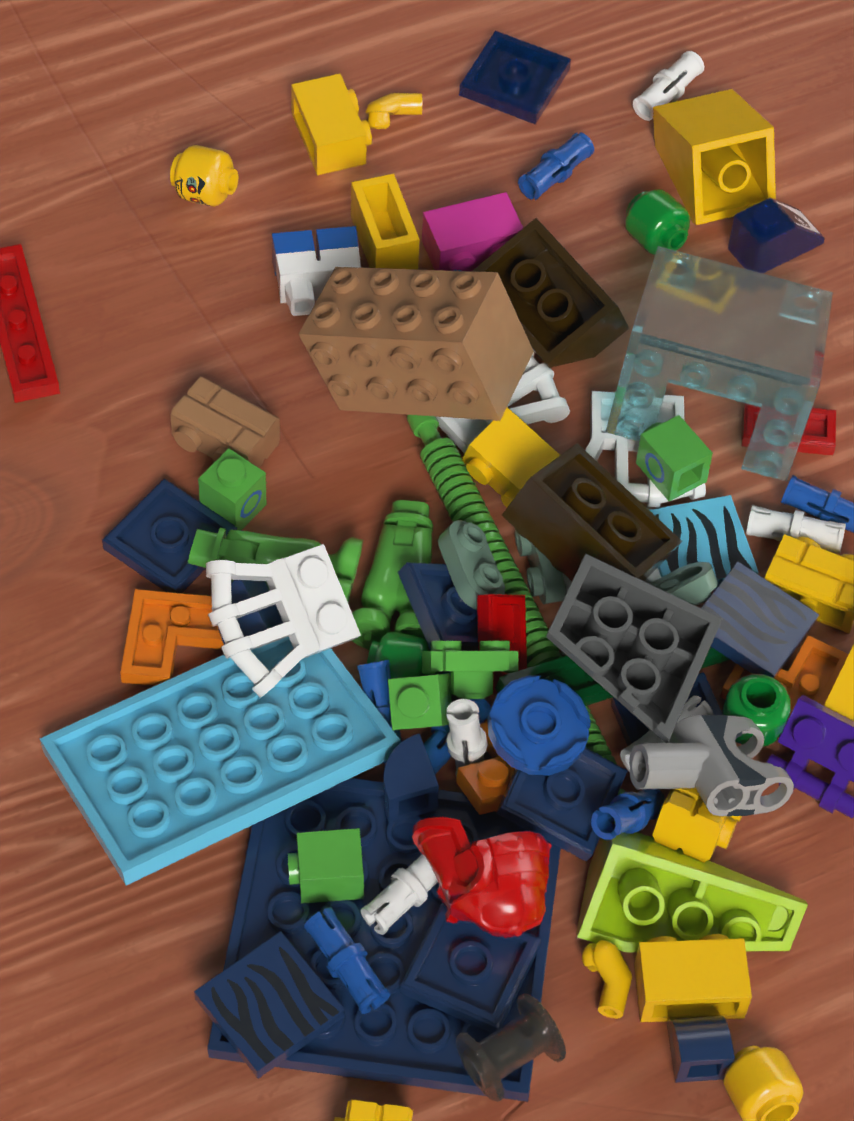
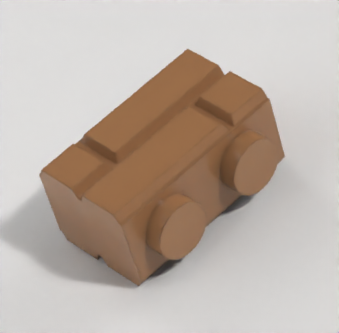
(217, 419)

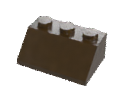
(555, 298)
(582, 510)

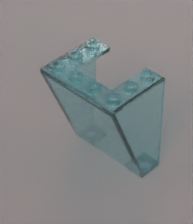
(729, 338)

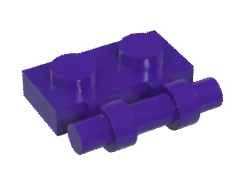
(827, 740)

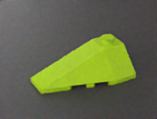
(653, 891)

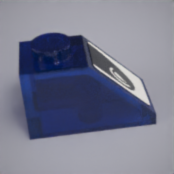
(771, 235)

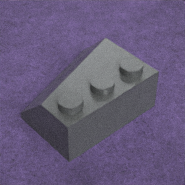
(634, 641)

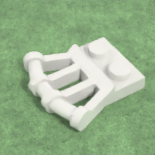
(535, 377)
(600, 410)
(307, 599)

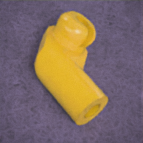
(392, 104)
(615, 973)

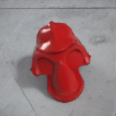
(490, 882)

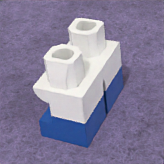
(305, 273)

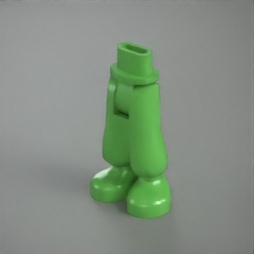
(403, 539)
(265, 549)

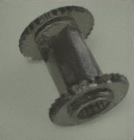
(511, 1047)

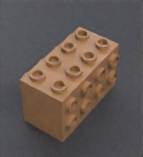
(417, 342)

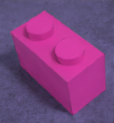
(468, 231)

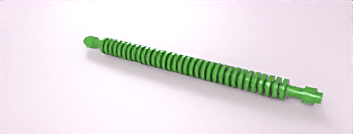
(464, 503)

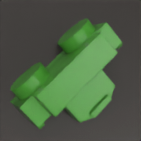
(470, 669)

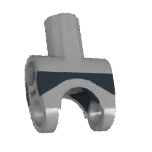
(706, 758)

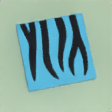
(708, 534)

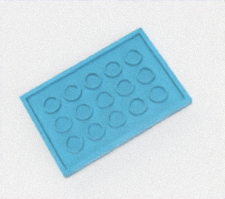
(213, 757)

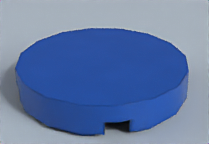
(538, 725)

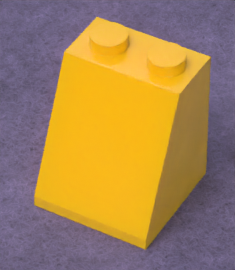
(716, 154)

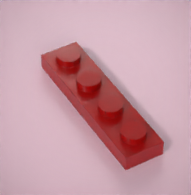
(22, 331)

